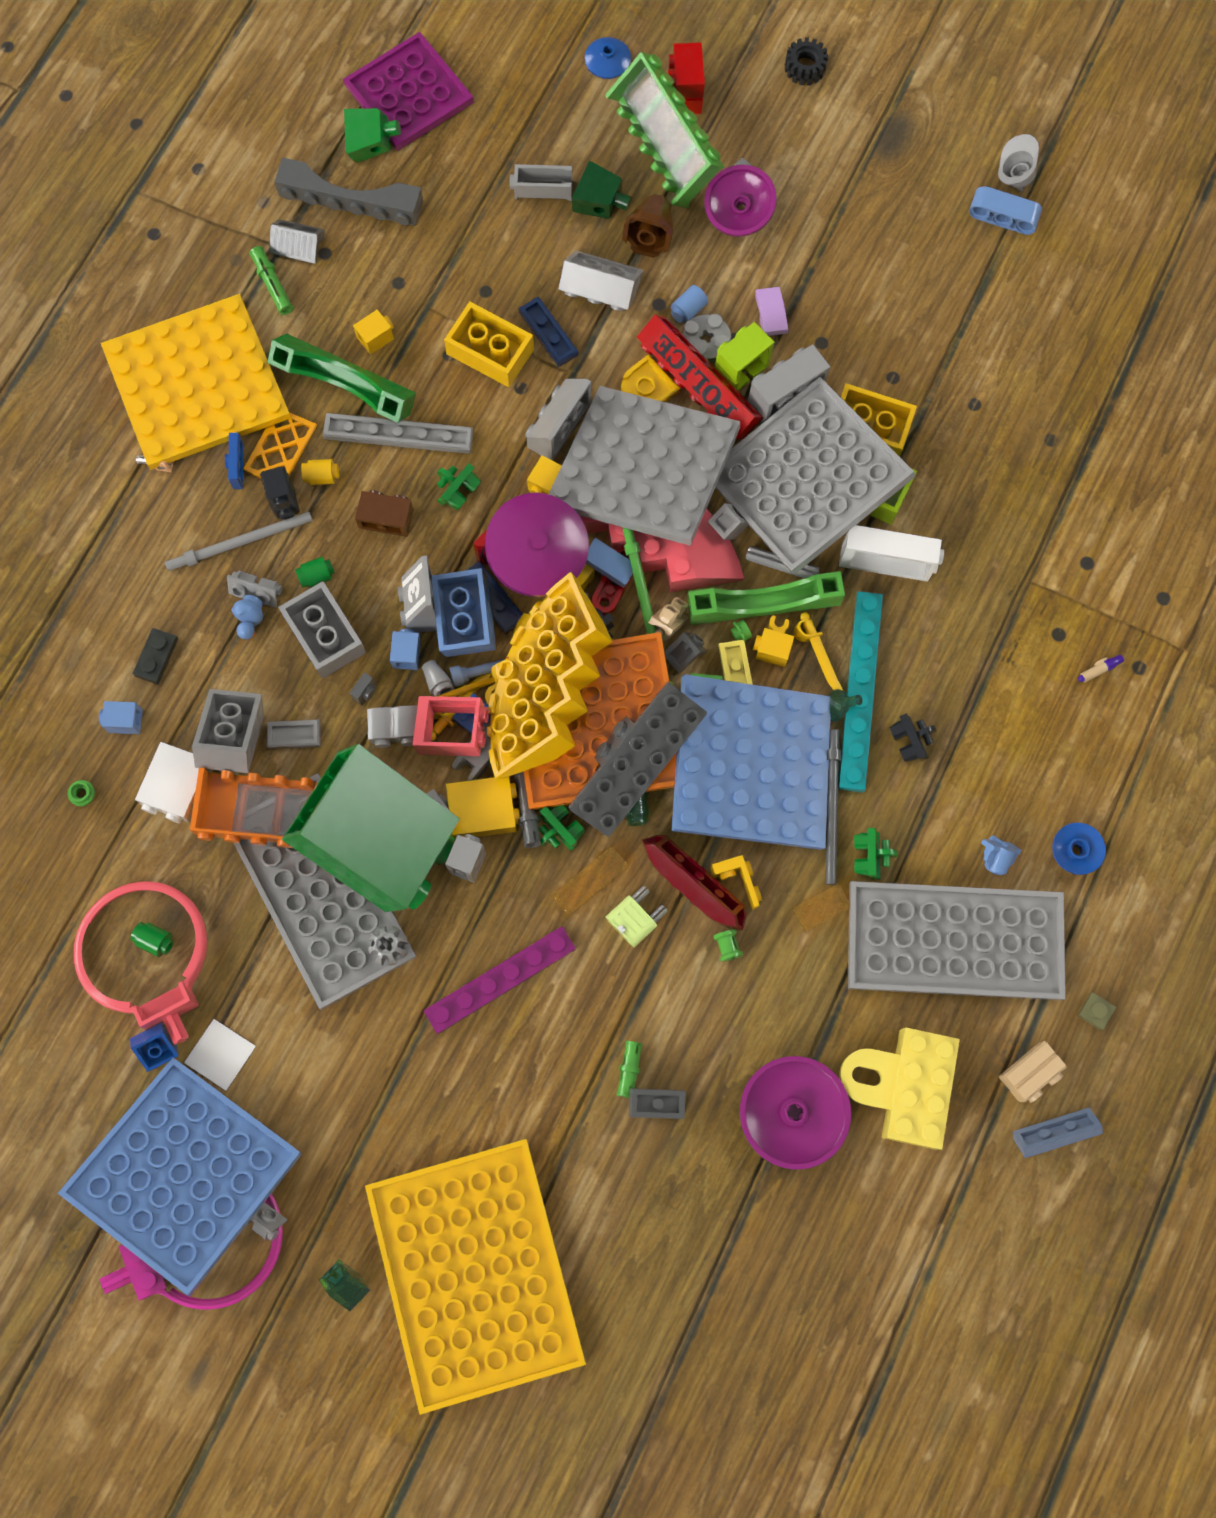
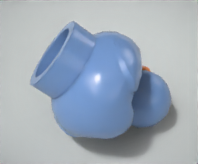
(249, 613)

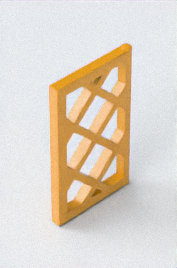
(270, 431)

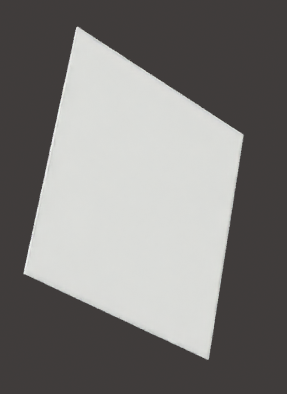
(219, 1054)

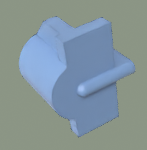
(999, 855)

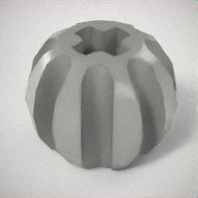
(379, 947)

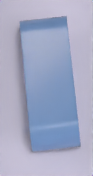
(1005, 210)

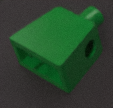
(368, 133)

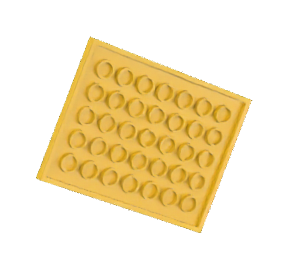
(474, 1276)

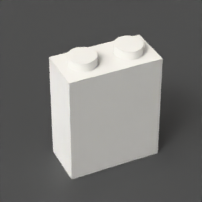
(170, 784)

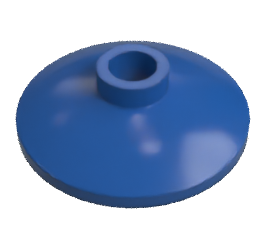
(607, 65)
(1087, 840)

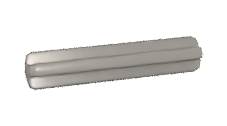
(771, 560)

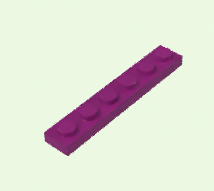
(499, 980)

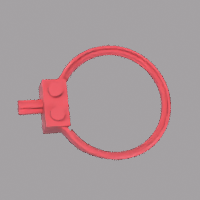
(170, 1005)

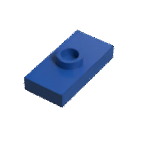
(235, 461)

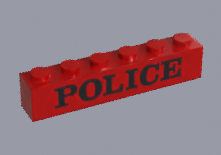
(696, 374)

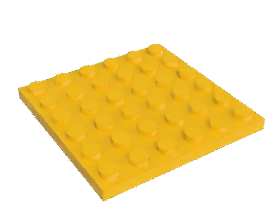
(195, 381)

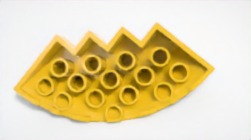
(544, 679)

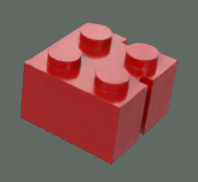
(688, 73)

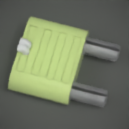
(632, 920)

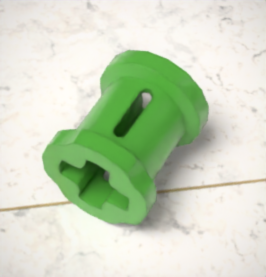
(728, 945)

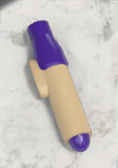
(1100, 667)

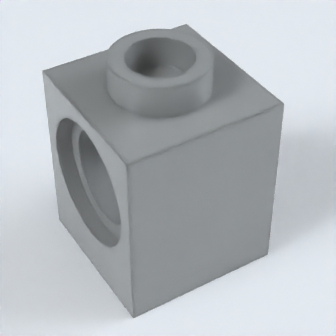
(728, 522)

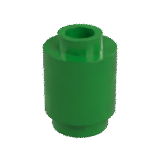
(314, 572)
(152, 939)

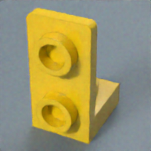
(728, 868)

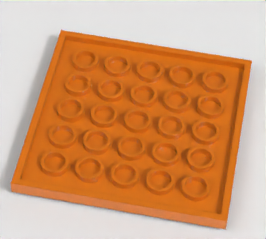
(629, 679)

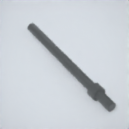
(834, 757)

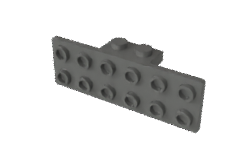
(635, 758)

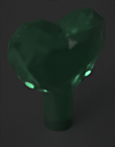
(841, 703)

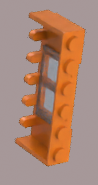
(247, 806)

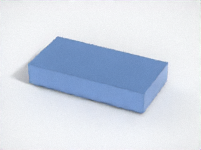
(609, 562)

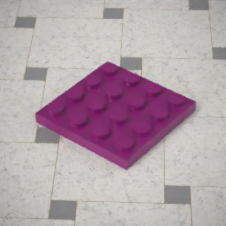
(410, 87)

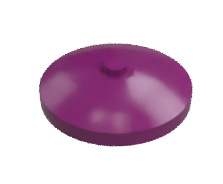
(535, 543)
(795, 1112)

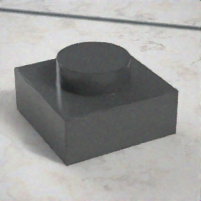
(363, 689)

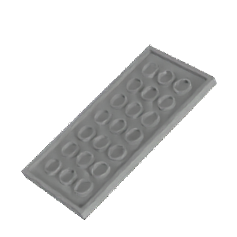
(320, 920)
(956, 940)

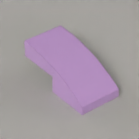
(772, 311)

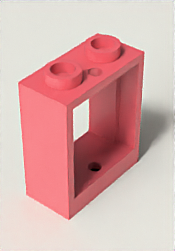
(424, 725)

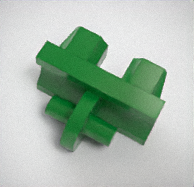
(465, 478)
(568, 835)
(871, 842)

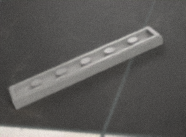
(400, 434)

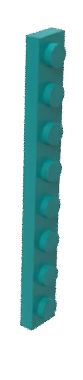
(860, 682)

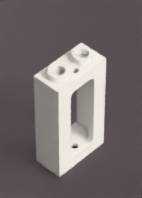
(891, 553)

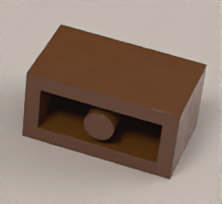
(384, 513)

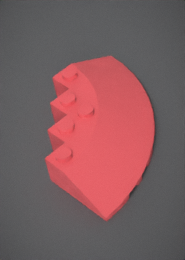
(703, 564)

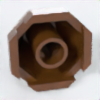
(650, 227)

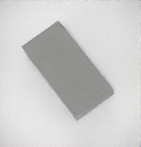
(293, 734)

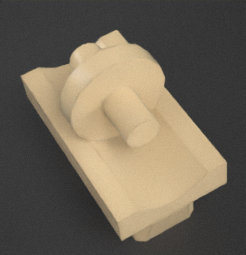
(670, 618)

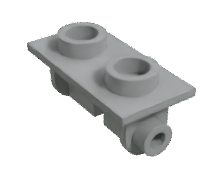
(245, 584)
(267, 1221)

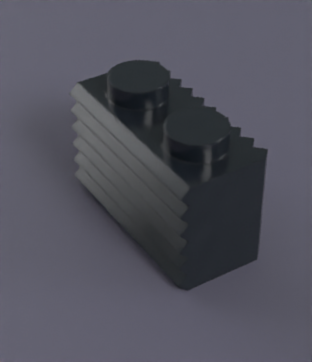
(280, 492)

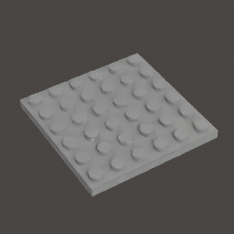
(645, 464)
(810, 475)

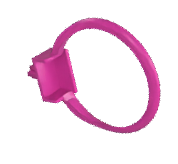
(149, 1282)

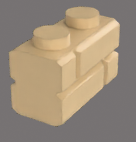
(1033, 1072)

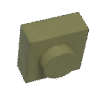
(1096, 1011)

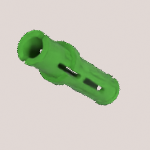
(260, 258)

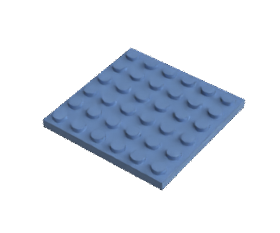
(754, 764)
(180, 1176)

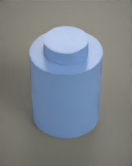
(689, 304)

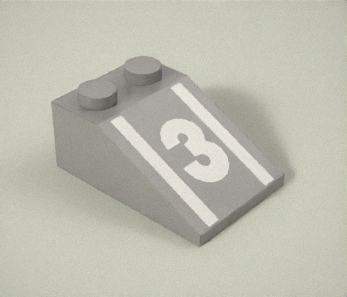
(418, 598)

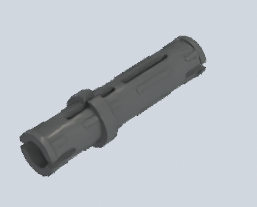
(528, 818)

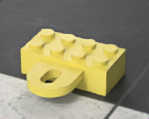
(911, 1088)

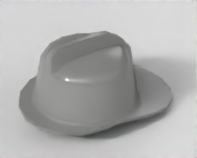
(1019, 161)

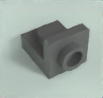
(684, 651)

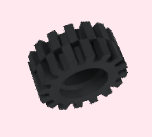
(806, 50)

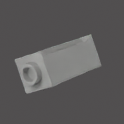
(542, 181)

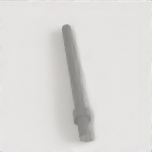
(192, 557)

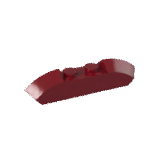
(695, 882)

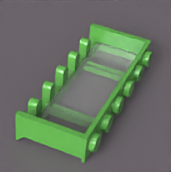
(666, 128)

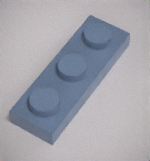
(1057, 1132)

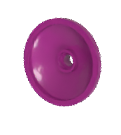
(738, 187)

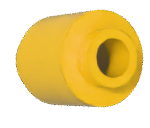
(320, 472)

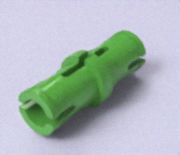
(629, 1068)

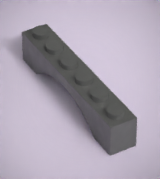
(394, 203)

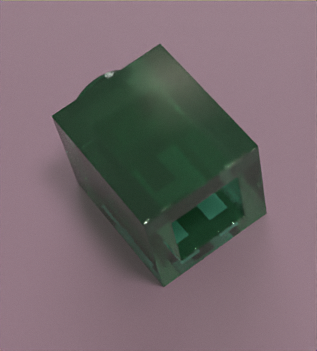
(344, 1285)

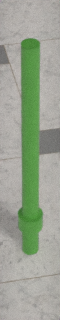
(632, 550)

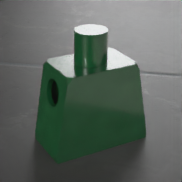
(599, 193)

